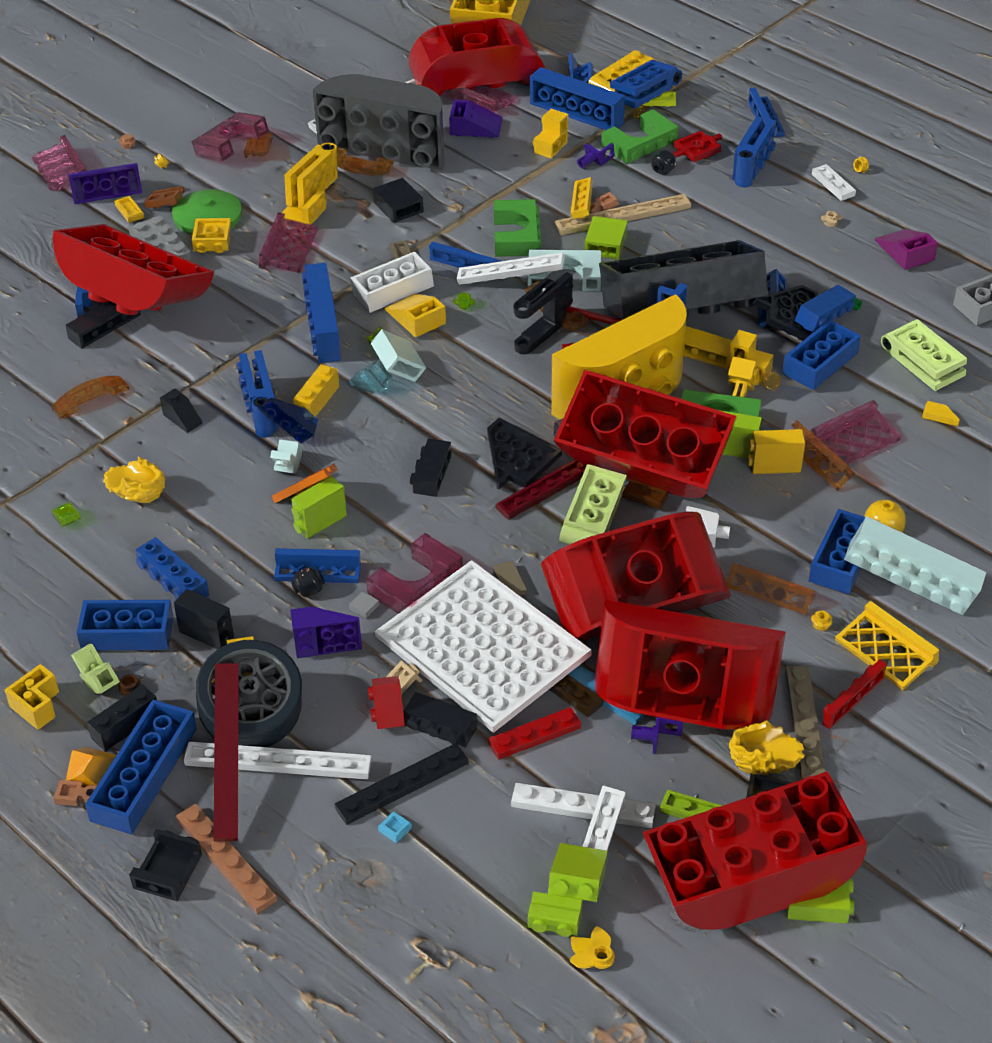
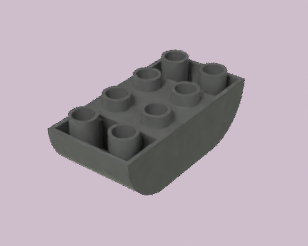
(381, 119)

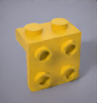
(310, 211)

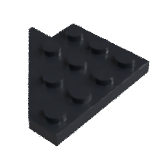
(783, 308)
(518, 454)

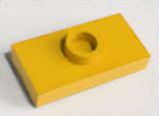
(129, 209)

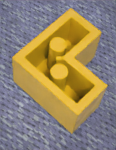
(553, 134)
(744, 347)
(32, 696)

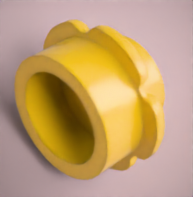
(161, 161)
(861, 164)
(821, 620)

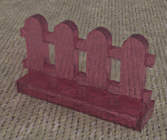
(58, 163)

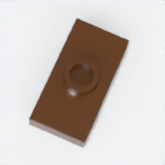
(645, 494)

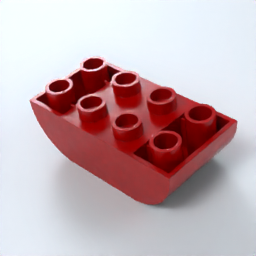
(473, 55)
(647, 564)
(687, 666)
(758, 853)

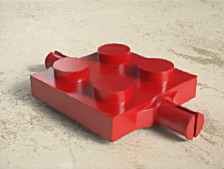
(697, 146)

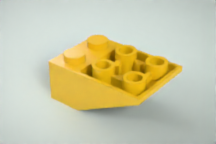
(418, 313)

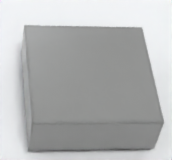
(364, 604)

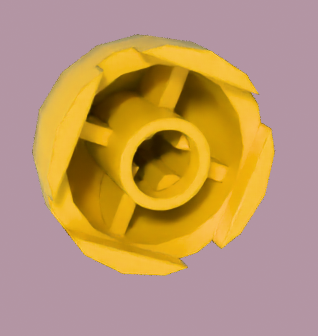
(887, 513)

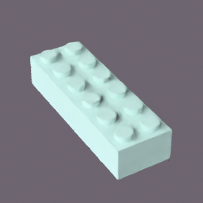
(915, 565)

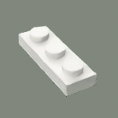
(833, 182)
(604, 818)

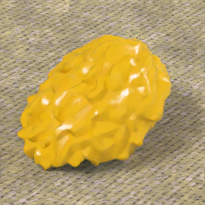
(137, 482)
(764, 749)

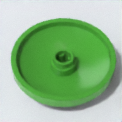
(205, 204)

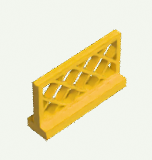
(901, 636)

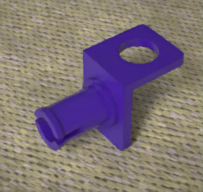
(594, 155)
(652, 733)

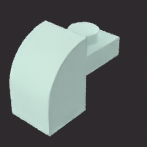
(287, 456)

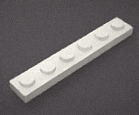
(510, 268)
(578, 804)

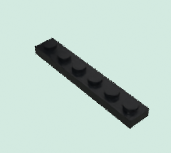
(401, 783)

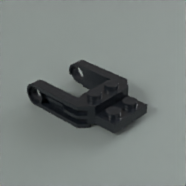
(555, 299)

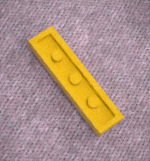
(581, 198)

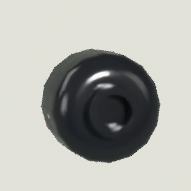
(663, 162)
(308, 581)

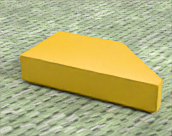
(940, 413)

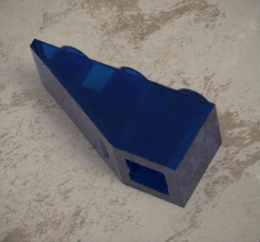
(291, 418)

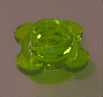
(464, 300)

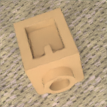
(406, 674)

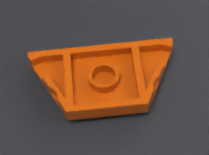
(308, 482)

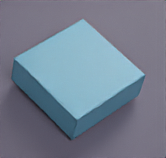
(395, 827)

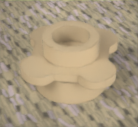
(831, 218)

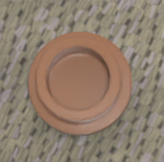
(127, 141)

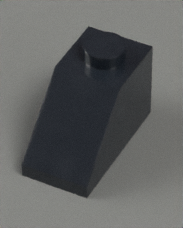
(180, 410)

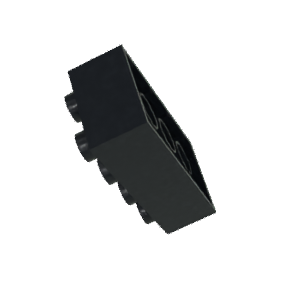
(711, 272)

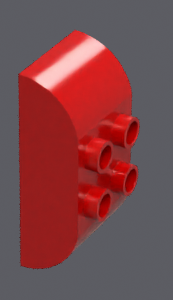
(127, 269)
(644, 434)

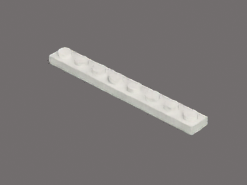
(286, 761)

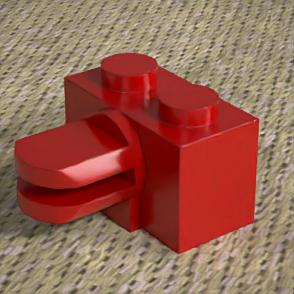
(387, 702)

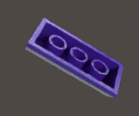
(105, 183)

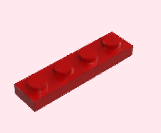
(856, 692)
(534, 733)

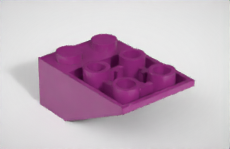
(909, 247)

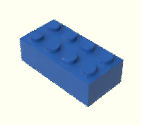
(821, 354)
(828, 565)
(125, 624)

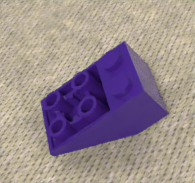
(473, 120)
(324, 632)

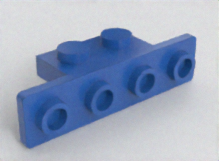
(580, 73)

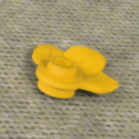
(590, 949)

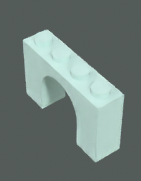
(582, 261)

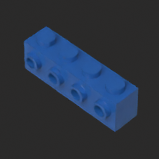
(825, 307)
(169, 569)

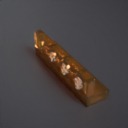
(828, 455)
(776, 582)

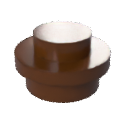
(128, 684)

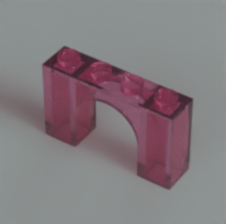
(216, 142)
(399, 593)

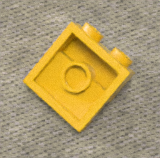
(211, 235)

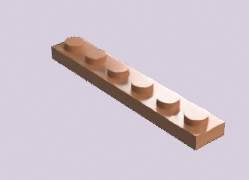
(227, 860)

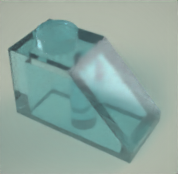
(371, 378)

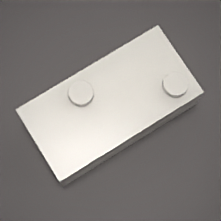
(392, 282)

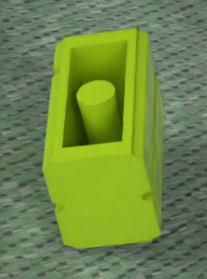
(555, 914)

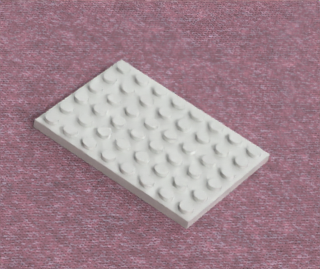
(483, 645)

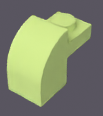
(94, 672)

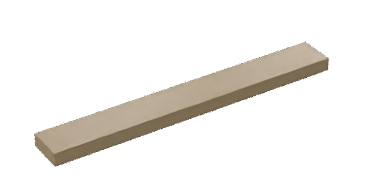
(629, 213)

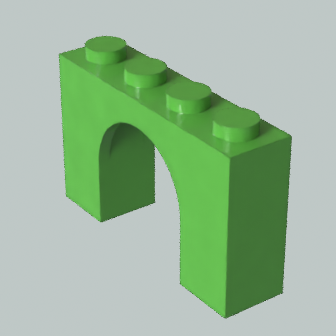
(628, 148)
(518, 213)
(724, 402)

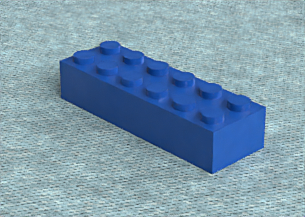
(577, 99)
(321, 313)
(141, 767)

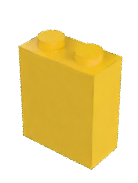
(776, 451)

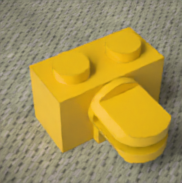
(743, 375)

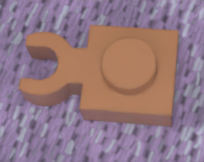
(604, 202)
(72, 792)

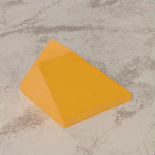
(88, 765)

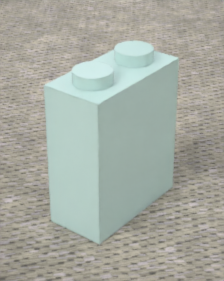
(398, 355)

